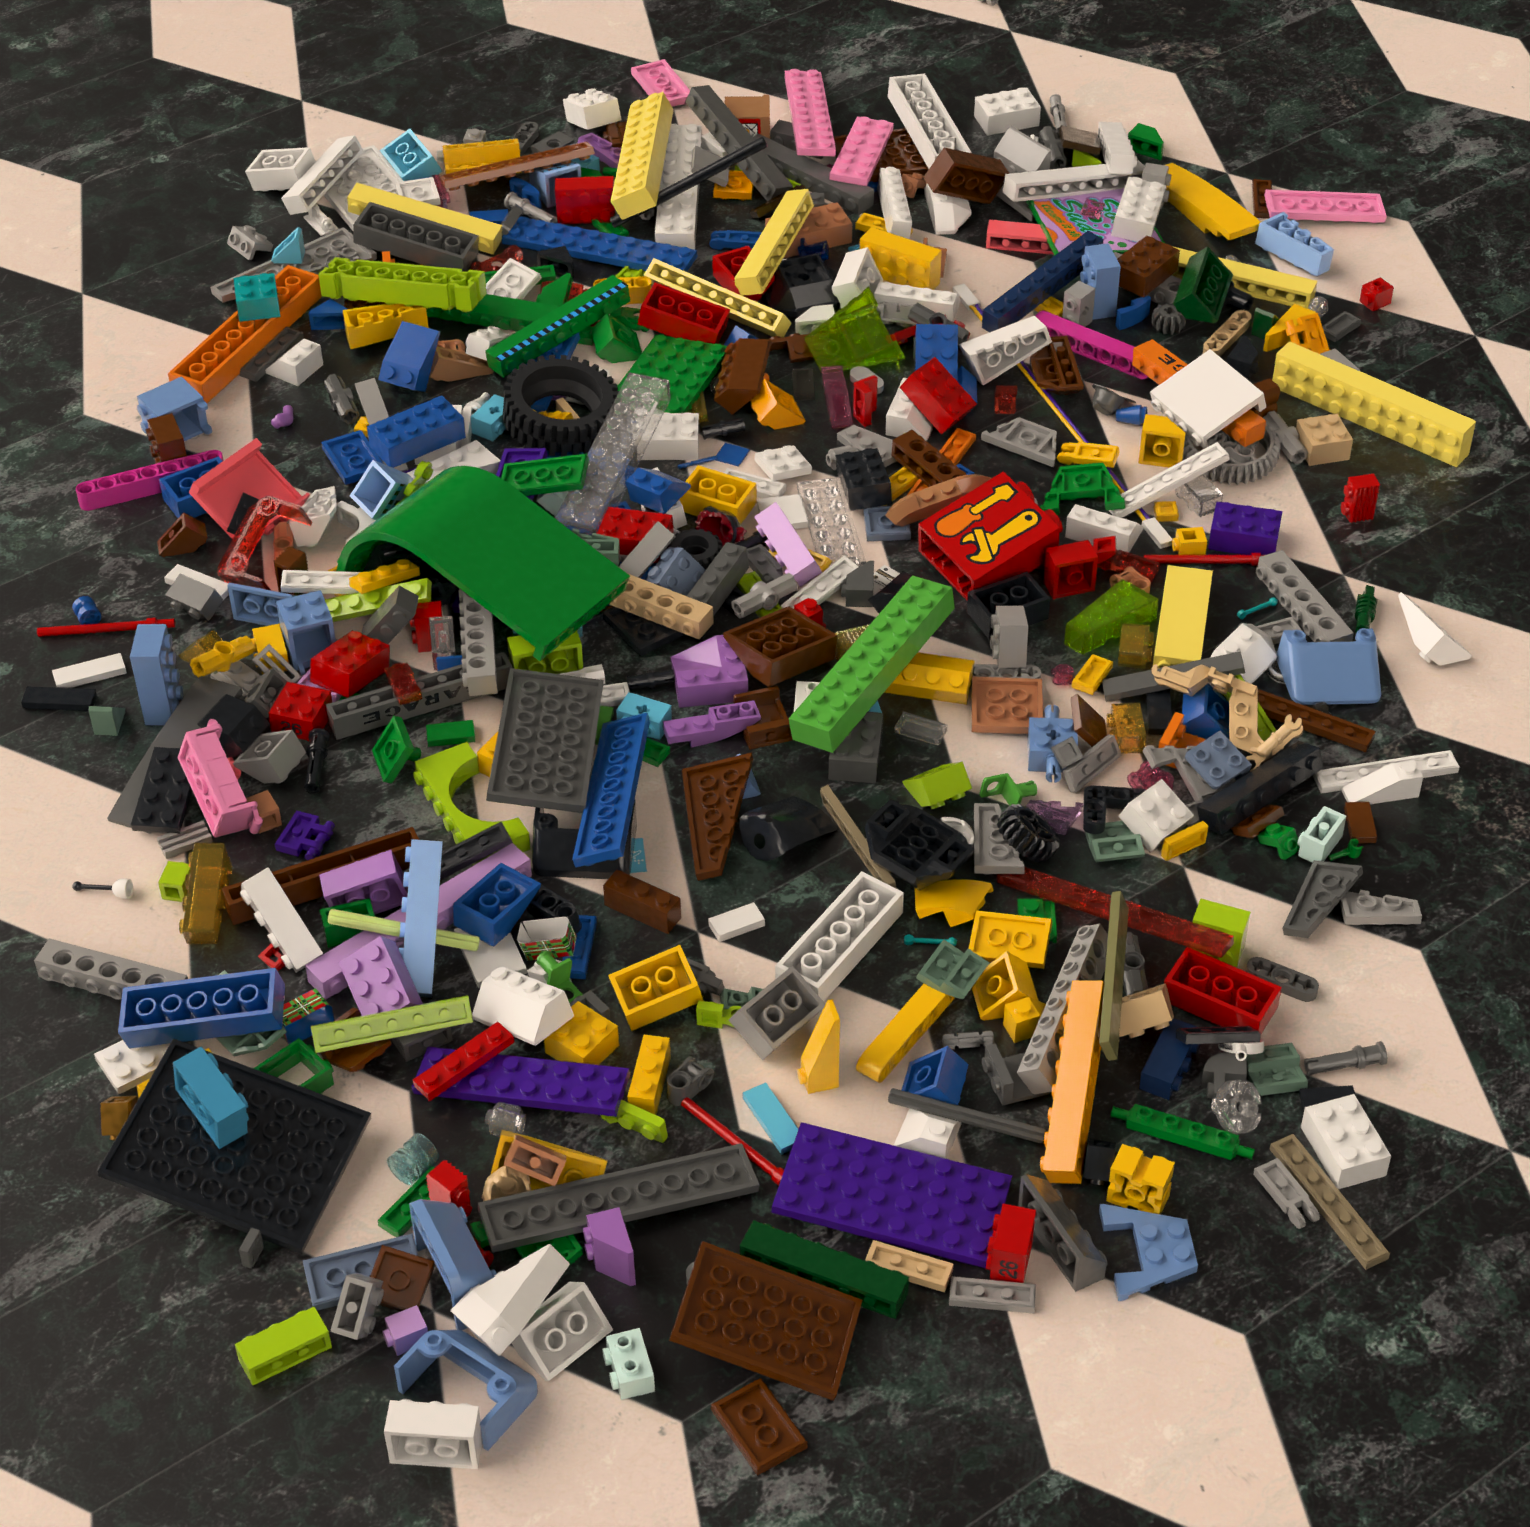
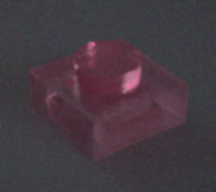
(1092, 209)

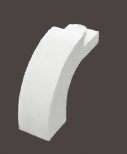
(353, 517)

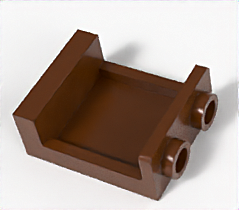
(774, 723)

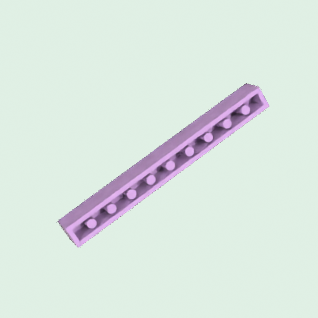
(325, 972)

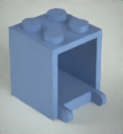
(180, 400)
(305, 627)

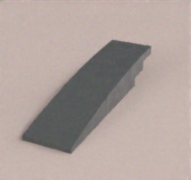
(188, 713)

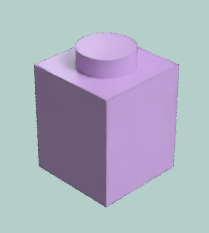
(404, 1329)

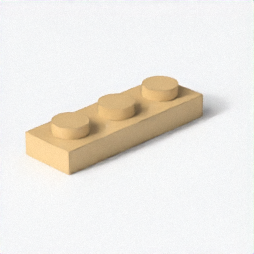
(918, 1267)

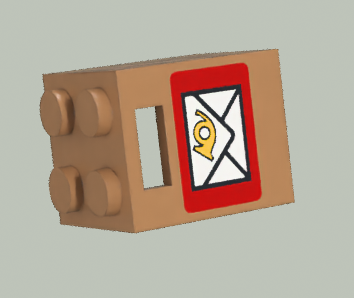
(752, 113)

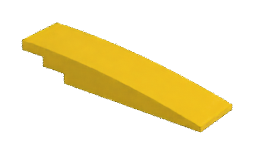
(1208, 206)

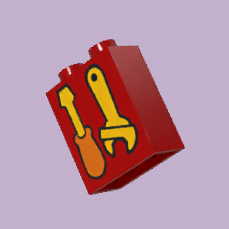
(989, 535)

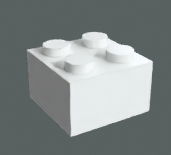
(1156, 815)

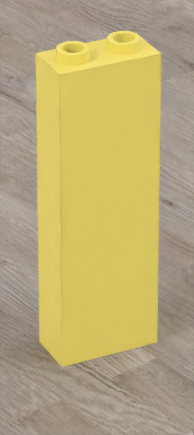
(1182, 616)

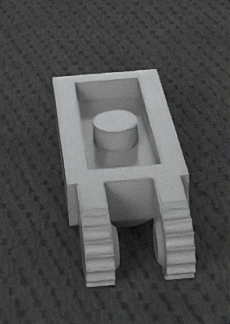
(1286, 1192)

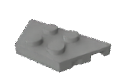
(1025, 439)

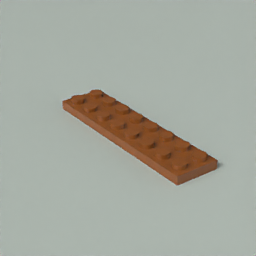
(511, 166)

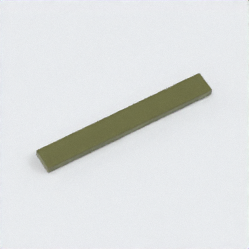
(1114, 976)

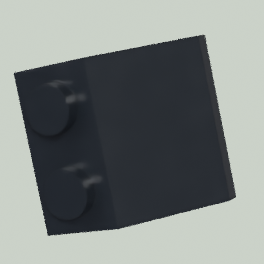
(239, 723)

